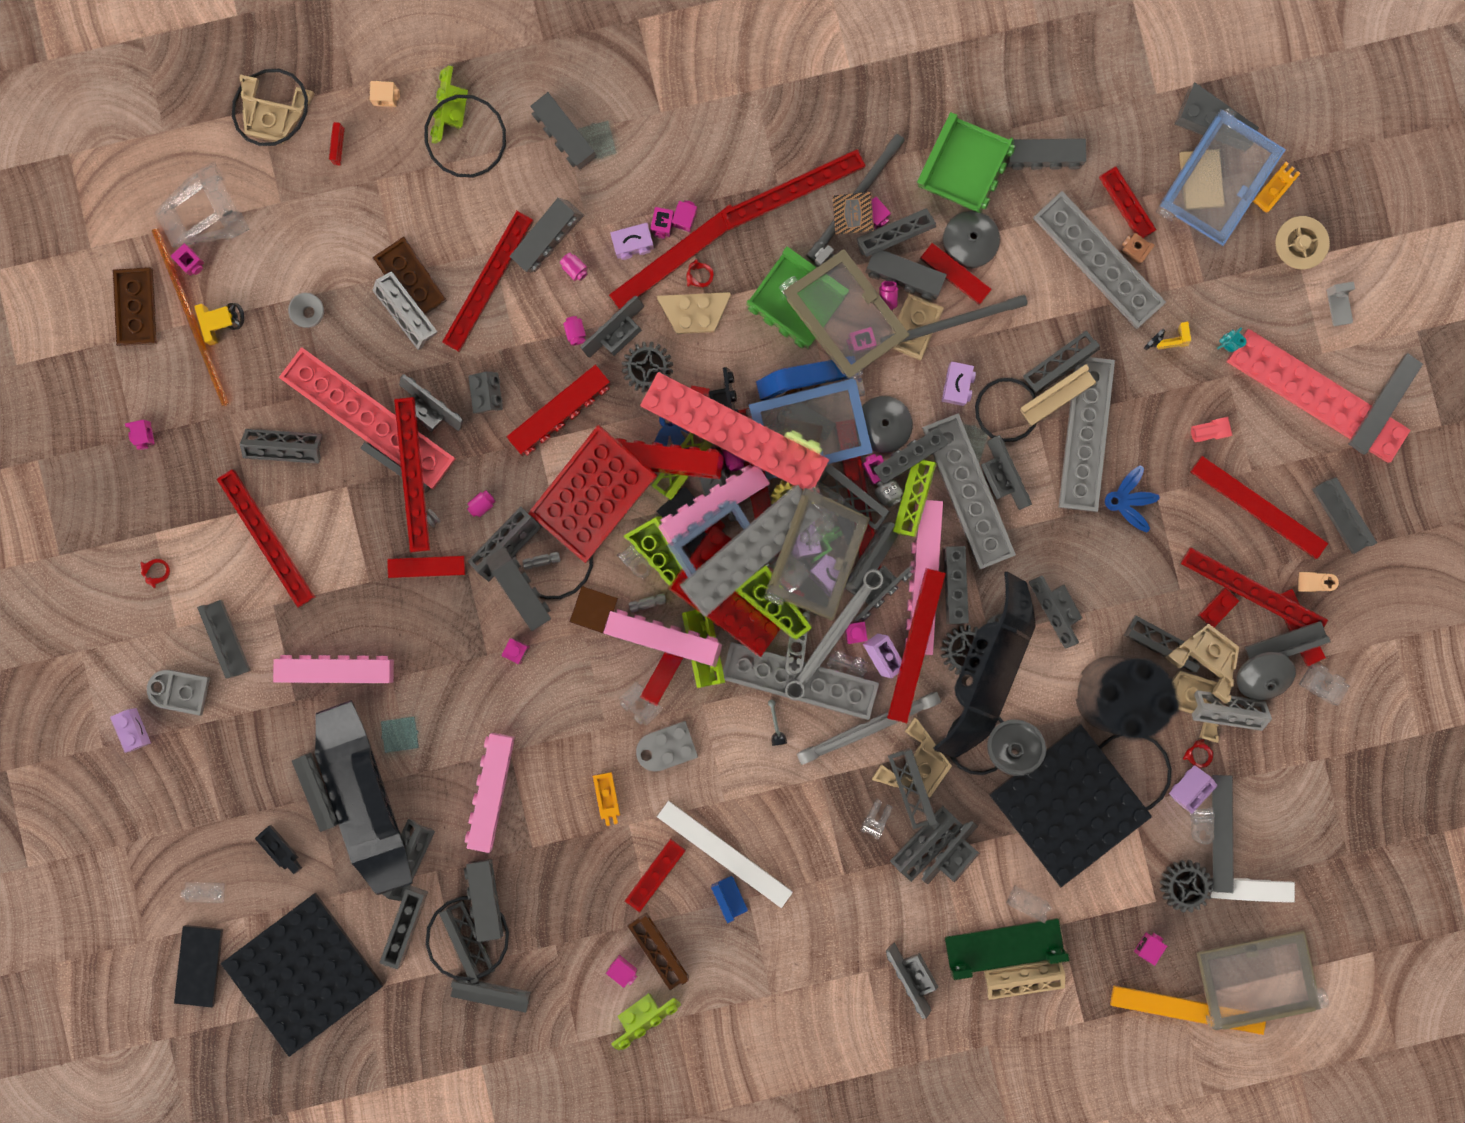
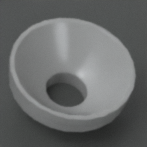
(299, 304)

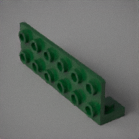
(1005, 947)

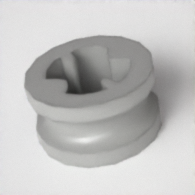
(432, 518)

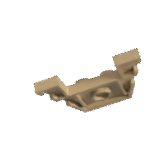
(269, 119)
(1213, 652)
(1186, 686)
(931, 764)

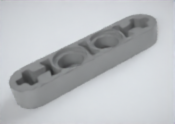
(802, 640)

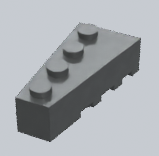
(1200, 110)
(546, 235)
(518, 589)

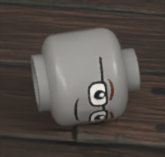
(889, 493)

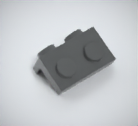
(485, 392)

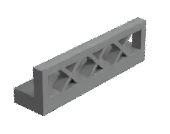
(404, 310)
(1232, 715)

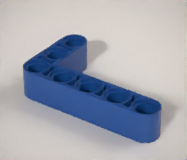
(798, 377)

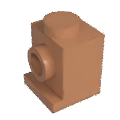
(1133, 253)

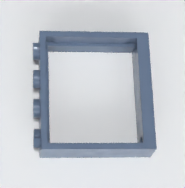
(696, 528)

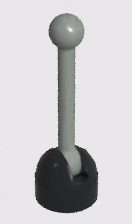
(778, 737)

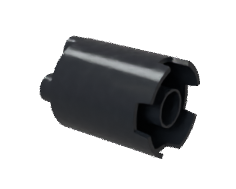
(1127, 696)

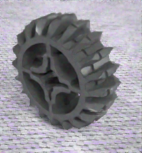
(638, 365)
(963, 642)
(1183, 893)

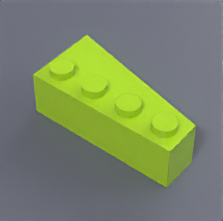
(654, 547)
(785, 616)

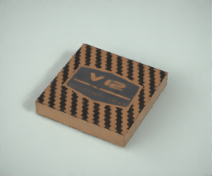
(853, 213)

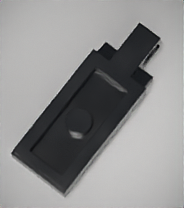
(278, 849)

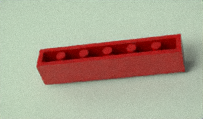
(559, 410)
(677, 459)

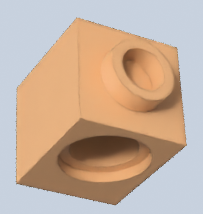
(384, 93)

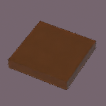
(593, 609)

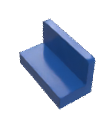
(729, 898)

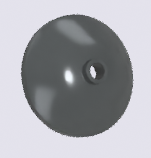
(969, 251)
(891, 437)
(1266, 676)
(1016, 736)

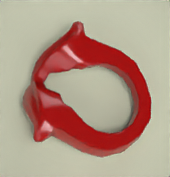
(697, 265)
(154, 581)
(1201, 744)

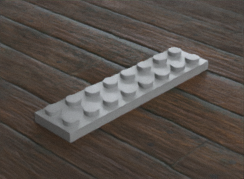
(1099, 260)
(1087, 439)
(970, 494)
(742, 555)
(824, 689)

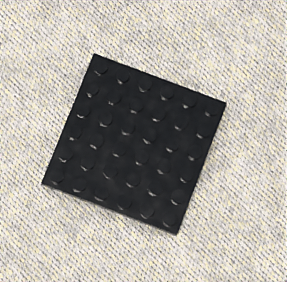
(1071, 806)
(302, 974)

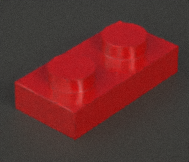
(1218, 608)

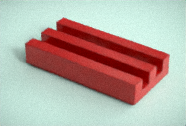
(336, 143)

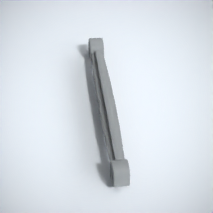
(833, 635)
(863, 730)

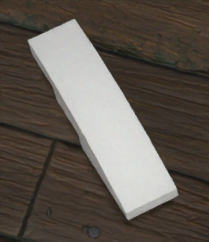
(1259, 890)

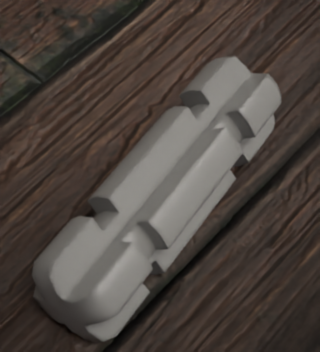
(541, 560)
(647, 602)

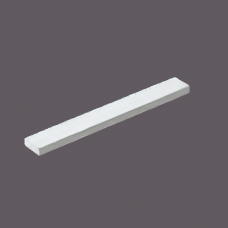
(724, 854)

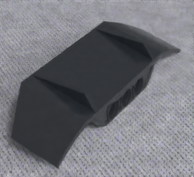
(996, 672)
(360, 799)

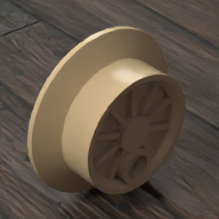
(1302, 242)

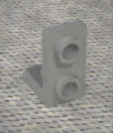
(1340, 304)

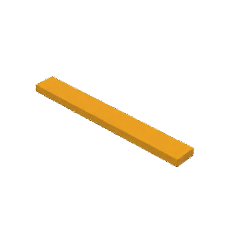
(1169, 1007)

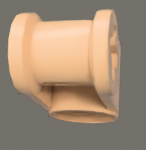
(1315, 582)

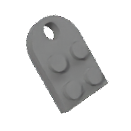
(179, 691)
(668, 747)

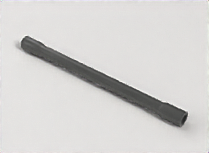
(890, 150)
(1010, 304)

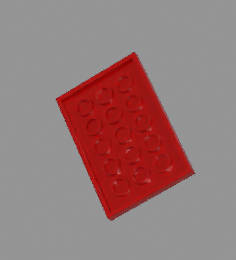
(592, 494)
(734, 613)

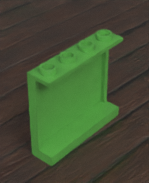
(965, 164)
(773, 304)

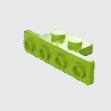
(451, 112)
(641, 1017)

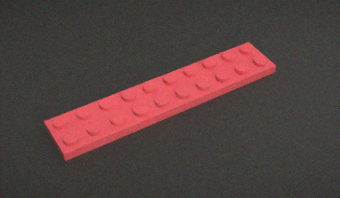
(1313, 392)
(360, 413)
(734, 432)

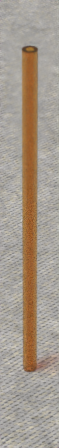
(190, 317)

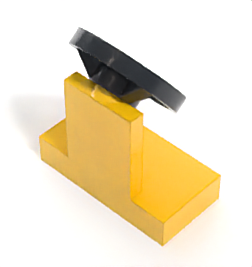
(218, 319)
(1183, 340)

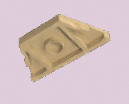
(694, 311)

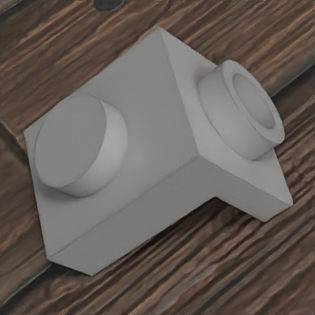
(823, 255)

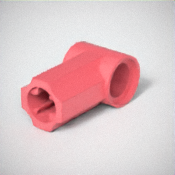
(1215, 429)

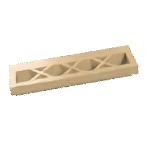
(1058, 395)
(1024, 976)

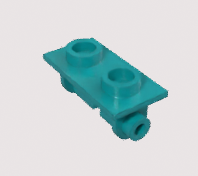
(1232, 341)

